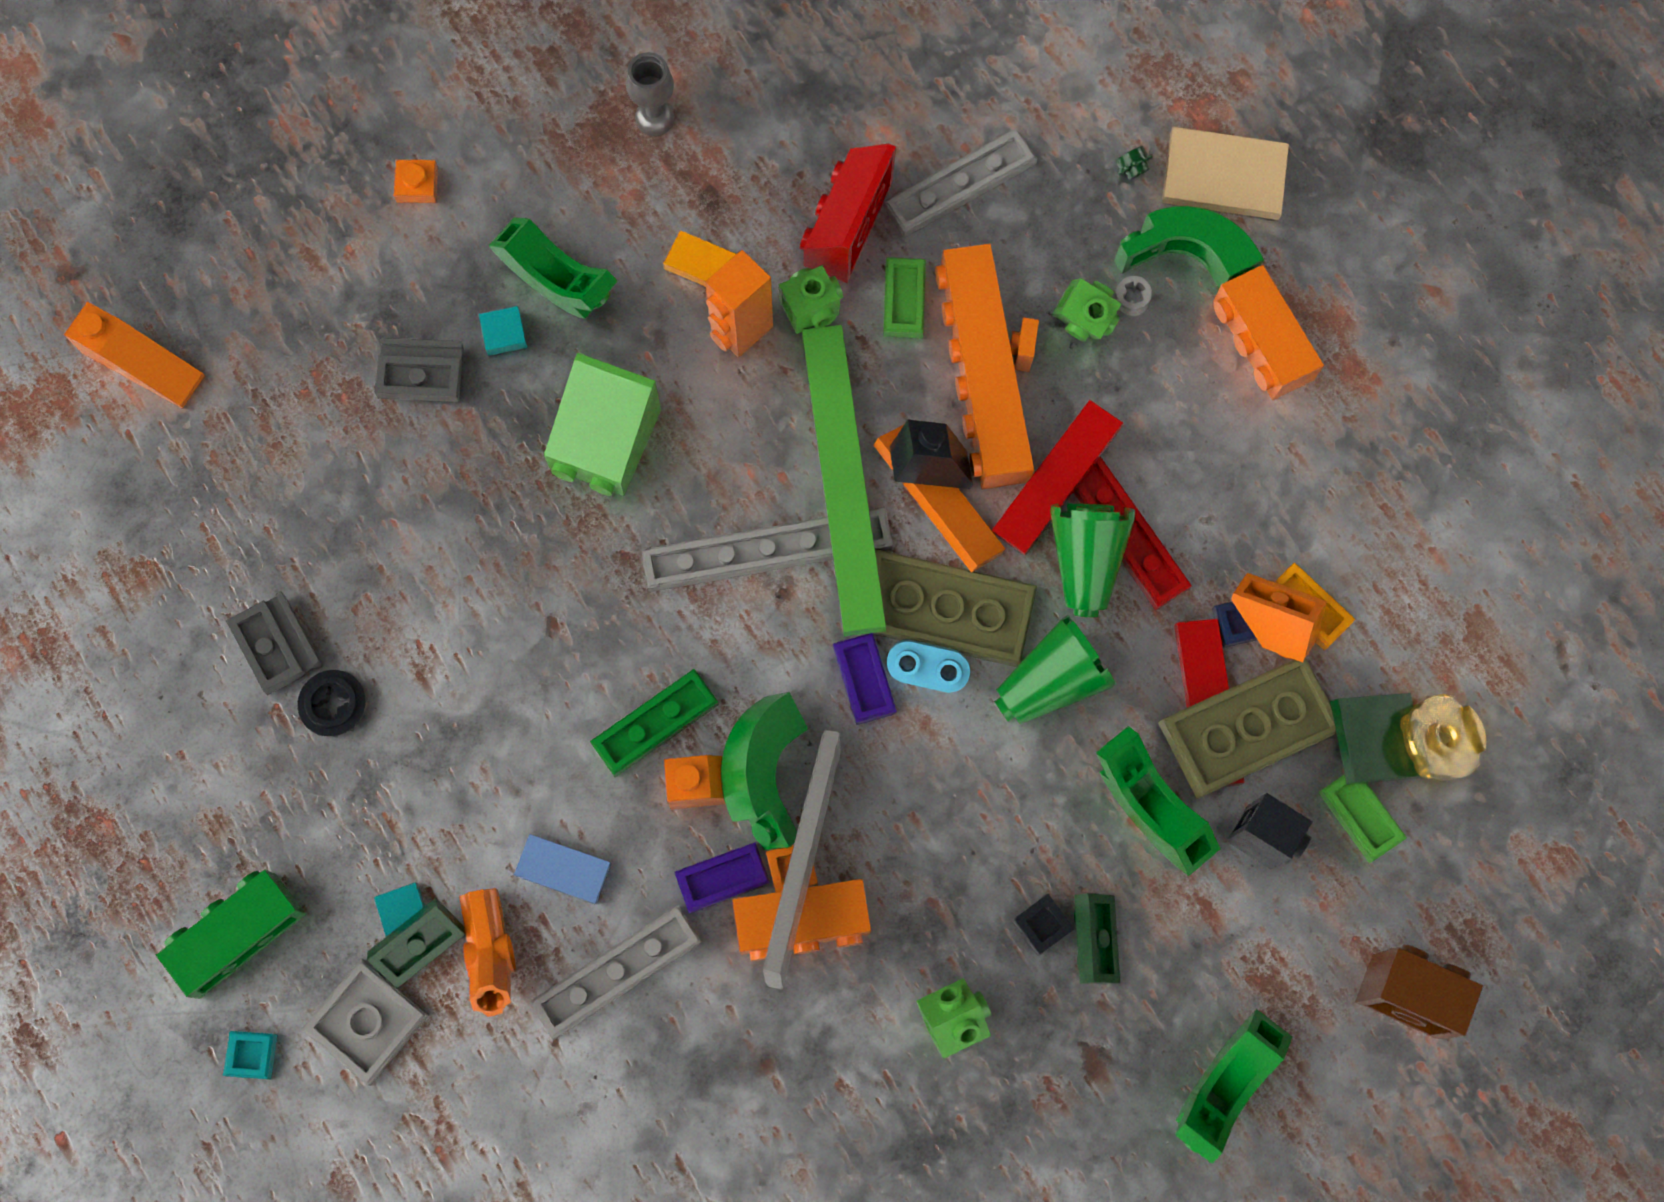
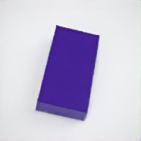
(864, 679)
(722, 878)

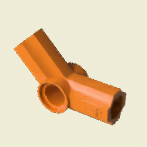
(487, 951)

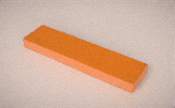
(951, 515)

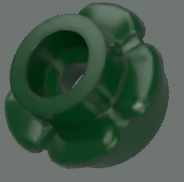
(1134, 163)

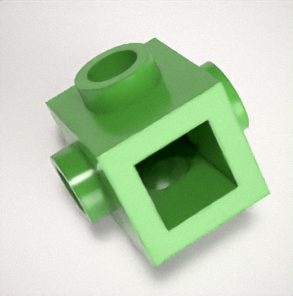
(810, 298)
(1075, 305)
(955, 1017)

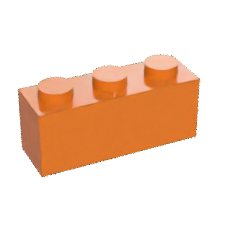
(739, 304)
(1267, 333)
(828, 914)

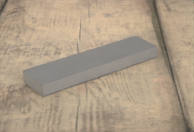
(960, 183)
(615, 972)

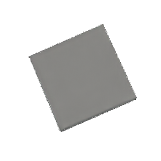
(365, 1022)

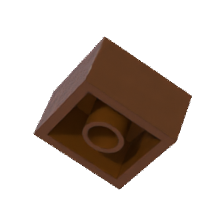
(1420, 992)

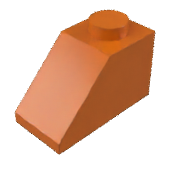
(1279, 616)
(693, 781)

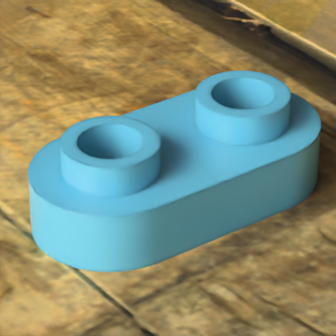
(928, 666)

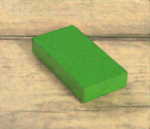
(904, 297)
(1363, 817)

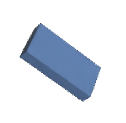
(562, 869)

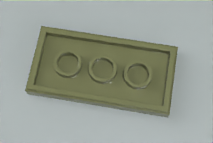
(954, 608)
(1249, 727)

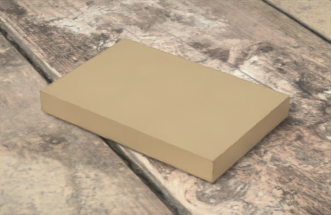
(1225, 173)

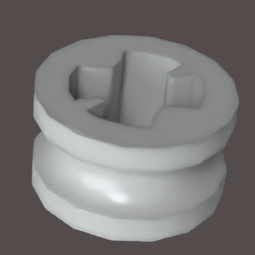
(1136, 283)

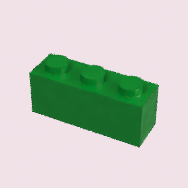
(229, 933)

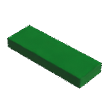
(654, 723)

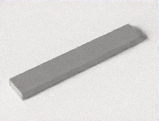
(749, 552)
(802, 860)

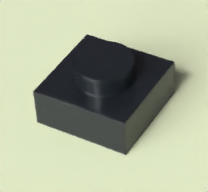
(1043, 924)

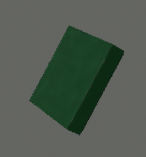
(1372, 738)

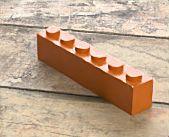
(985, 367)

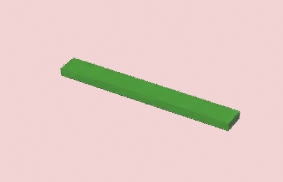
(843, 482)

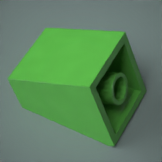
(602, 425)

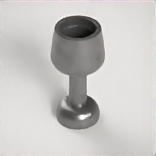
(650, 87)

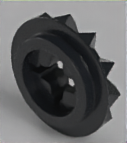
(318, 691)

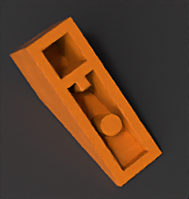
(133, 355)

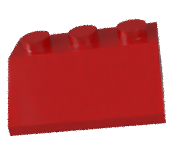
(849, 210)

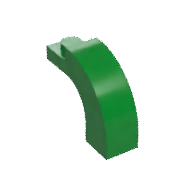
(1195, 233)
(550, 270)
(751, 765)
(1152, 805)
(1229, 1084)

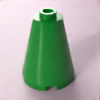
(1090, 553)
(1054, 675)

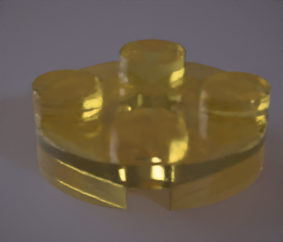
(1424, 745)

